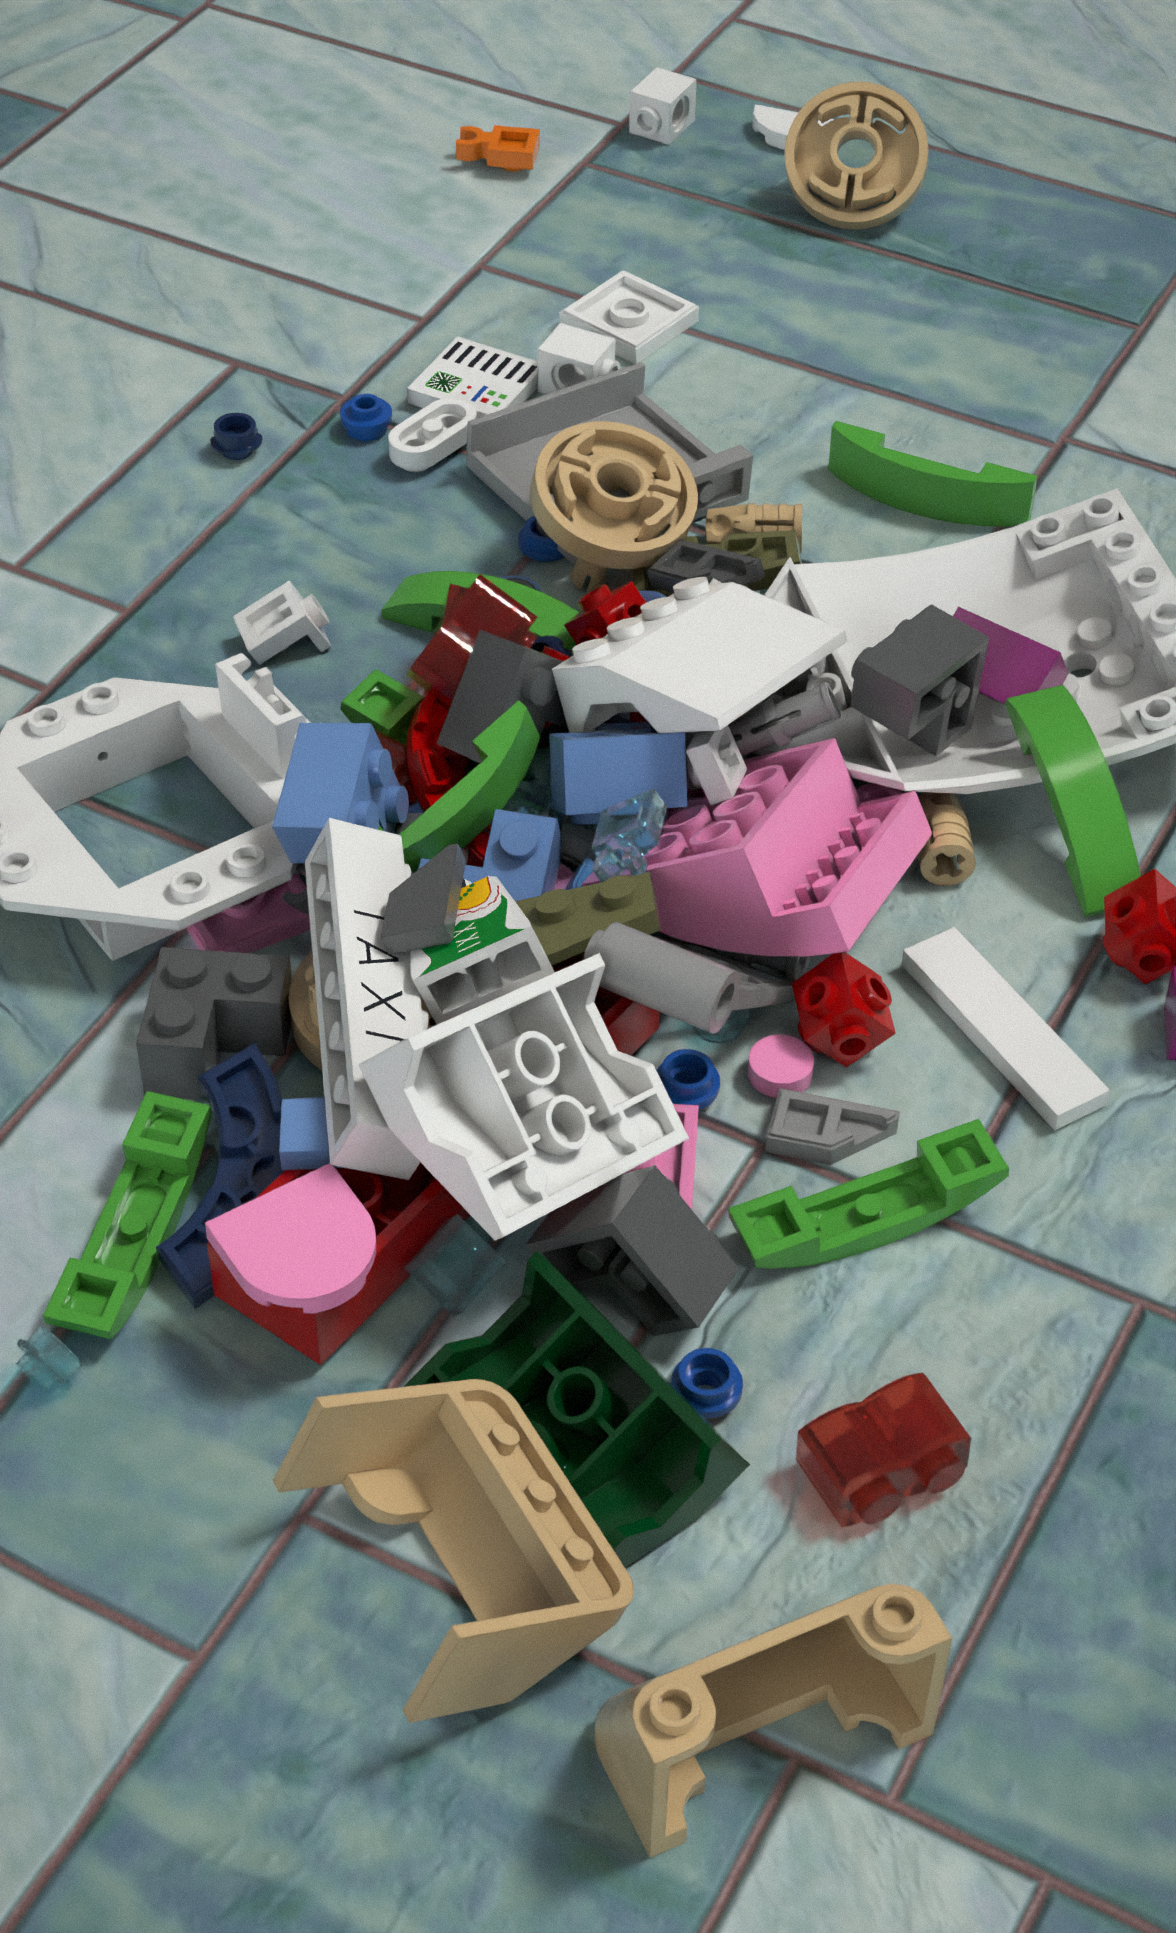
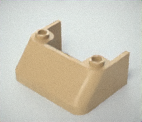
(496, 1516)

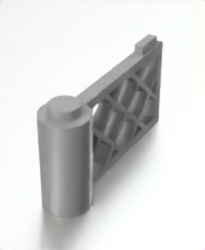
(682, 977)

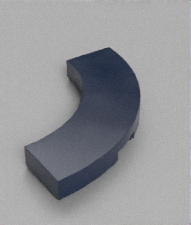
(249, 1123)

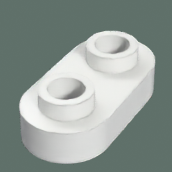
(430, 434)

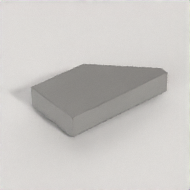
(825, 1127)

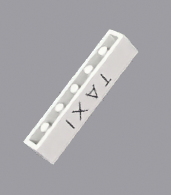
(360, 989)

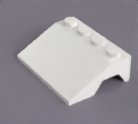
(692, 659)
(524, 1101)

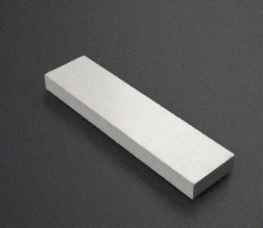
(1005, 1028)

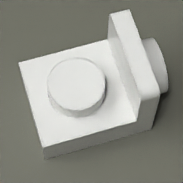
(280, 621)
(714, 764)

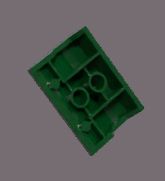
(602, 1410)

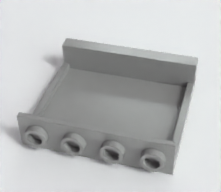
(509, 441)

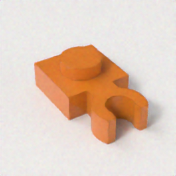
(503, 147)

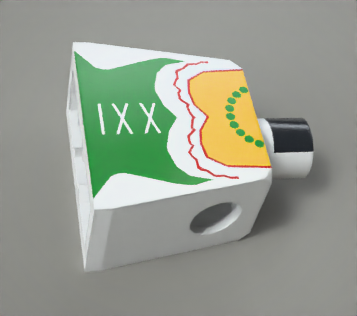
(489, 953)

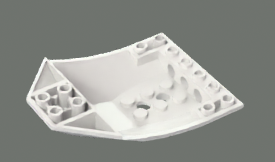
(1067, 579)

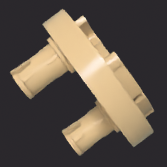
(896, 167)
(607, 528)

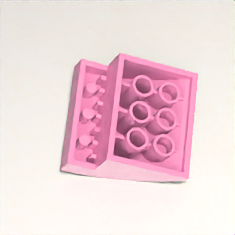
(785, 860)

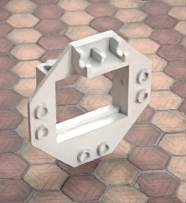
(52, 760)

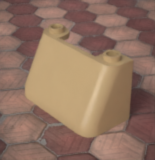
(867, 1655)

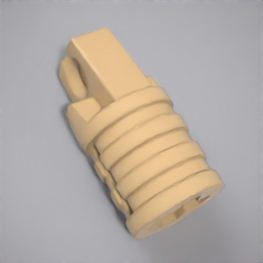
(751, 519)
(949, 838)

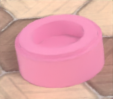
(780, 1063)

